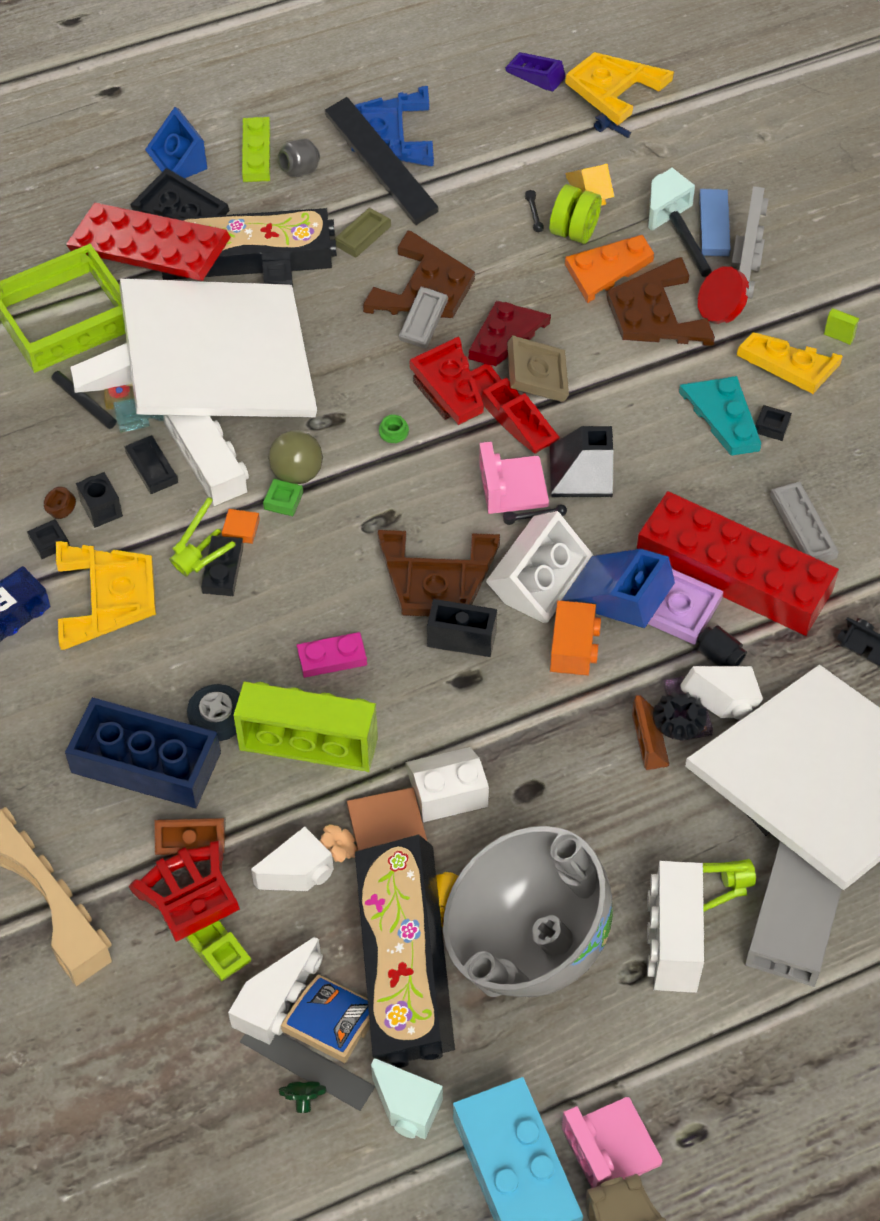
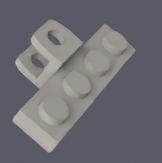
(749, 248)

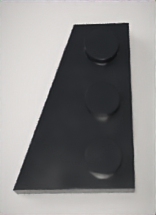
(177, 198)

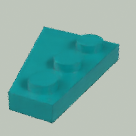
(726, 411)

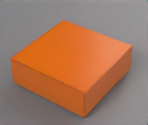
(241, 525)

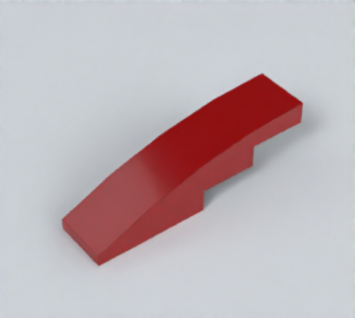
(513, 410)

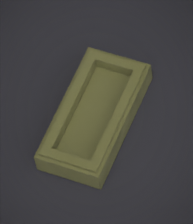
(362, 232)

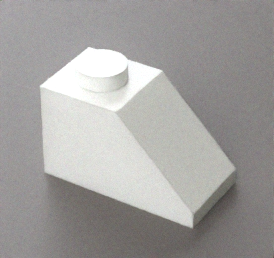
(724, 689)
(294, 865)

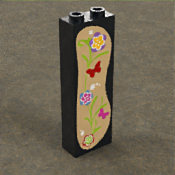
(271, 236)
(404, 952)

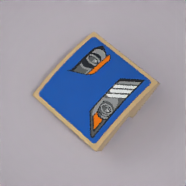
(328, 1018)

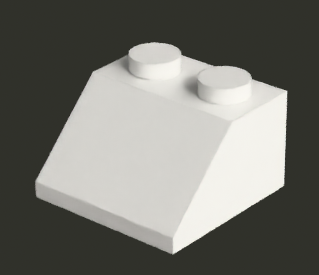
(448, 784)

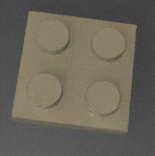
(537, 369)

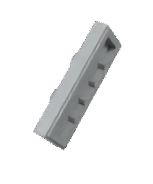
(803, 522)

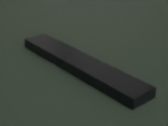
(381, 161)

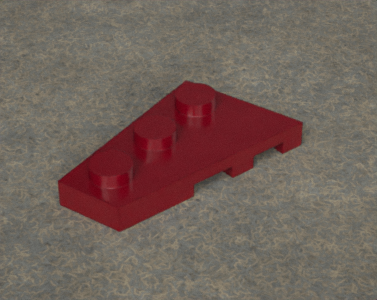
(501, 323)

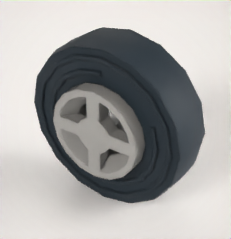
(211, 701)

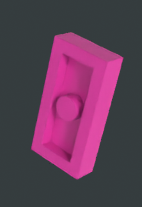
(331, 654)

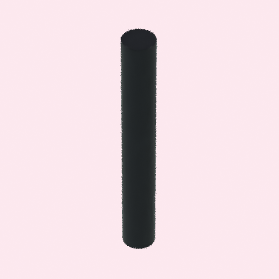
(690, 244)
(84, 400)

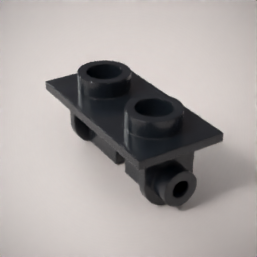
(860, 637)

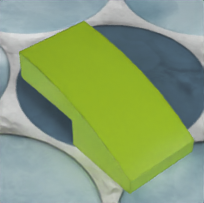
(219, 950)

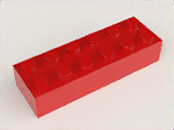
(740, 561)

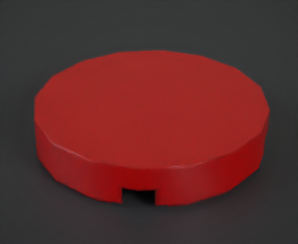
(723, 295)

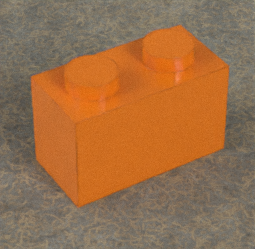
(573, 638)

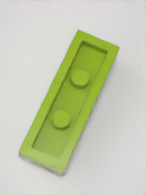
(256, 149)

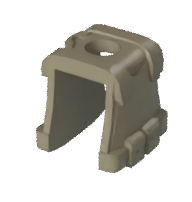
(620, 1201)

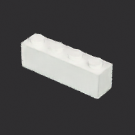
(209, 456)

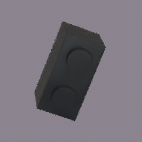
(461, 628)

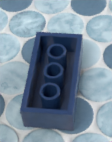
(143, 752)

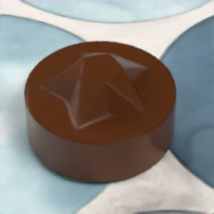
(59, 502)

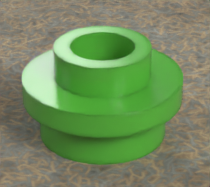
(393, 429)

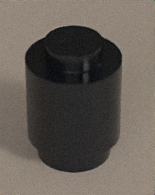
(721, 647)

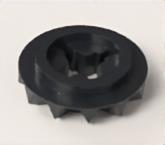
(678, 727)

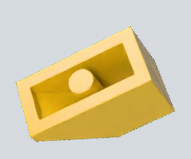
(593, 179)

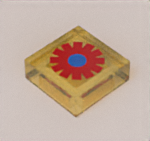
(117, 394)

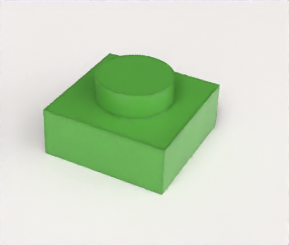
(283, 497)

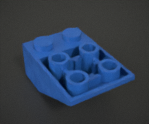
(624, 585)

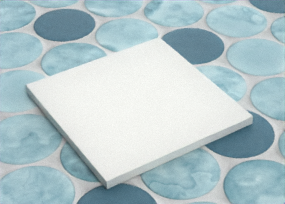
(216, 349)
(806, 773)

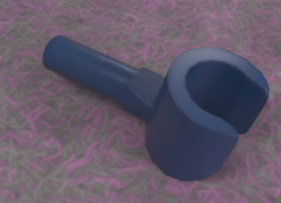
(604, 123)

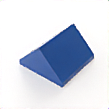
(178, 146)

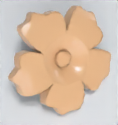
(339, 843)

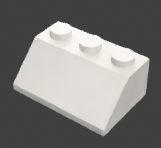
(540, 566)

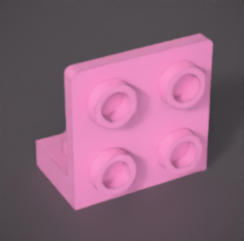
(511, 482)
(610, 1142)

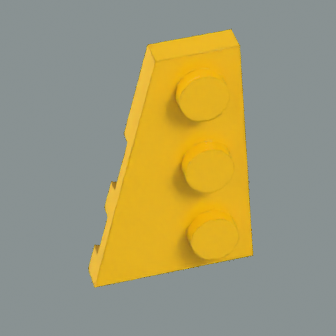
(794, 365)

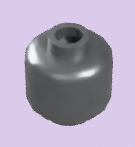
(299, 157)

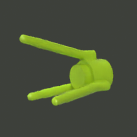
(188, 557)
(735, 875)

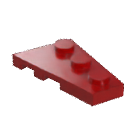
(449, 379)

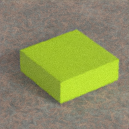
(841, 326)

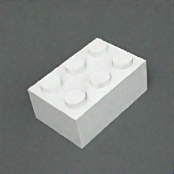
(676, 926)

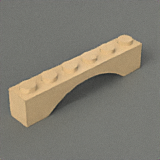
(74, 941)

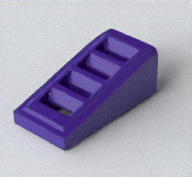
(539, 70)

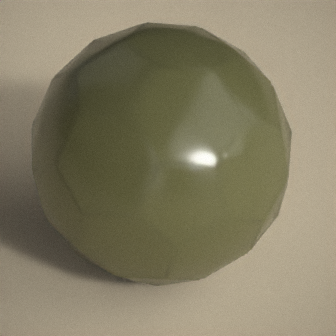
(295, 457)

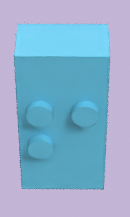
(514, 1156)

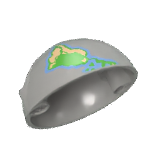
(529, 913)

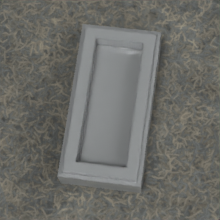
(423, 317)

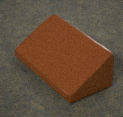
(649, 737)
(188, 833)

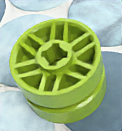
(575, 213)

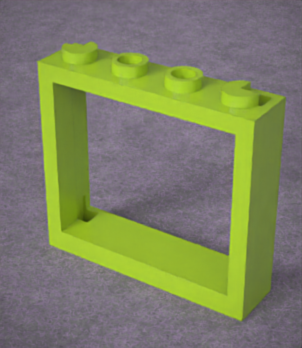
(77, 337)

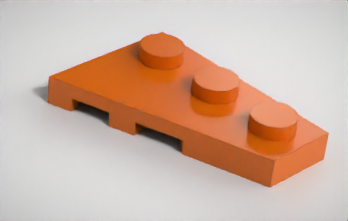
(606, 264)

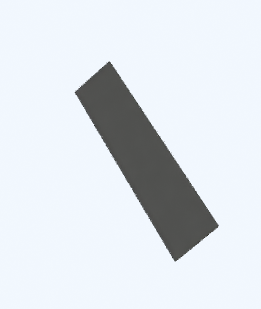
(313, 1067)

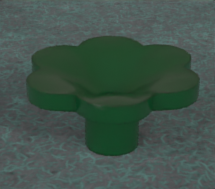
(302, 1094)

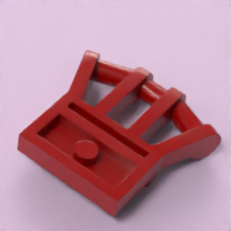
(196, 904)

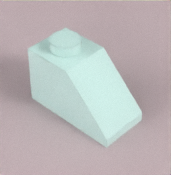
(669, 194)
(407, 1099)

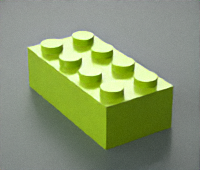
(306, 726)

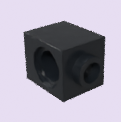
(99, 499)

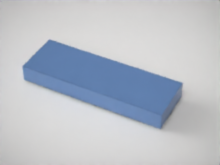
(714, 222)

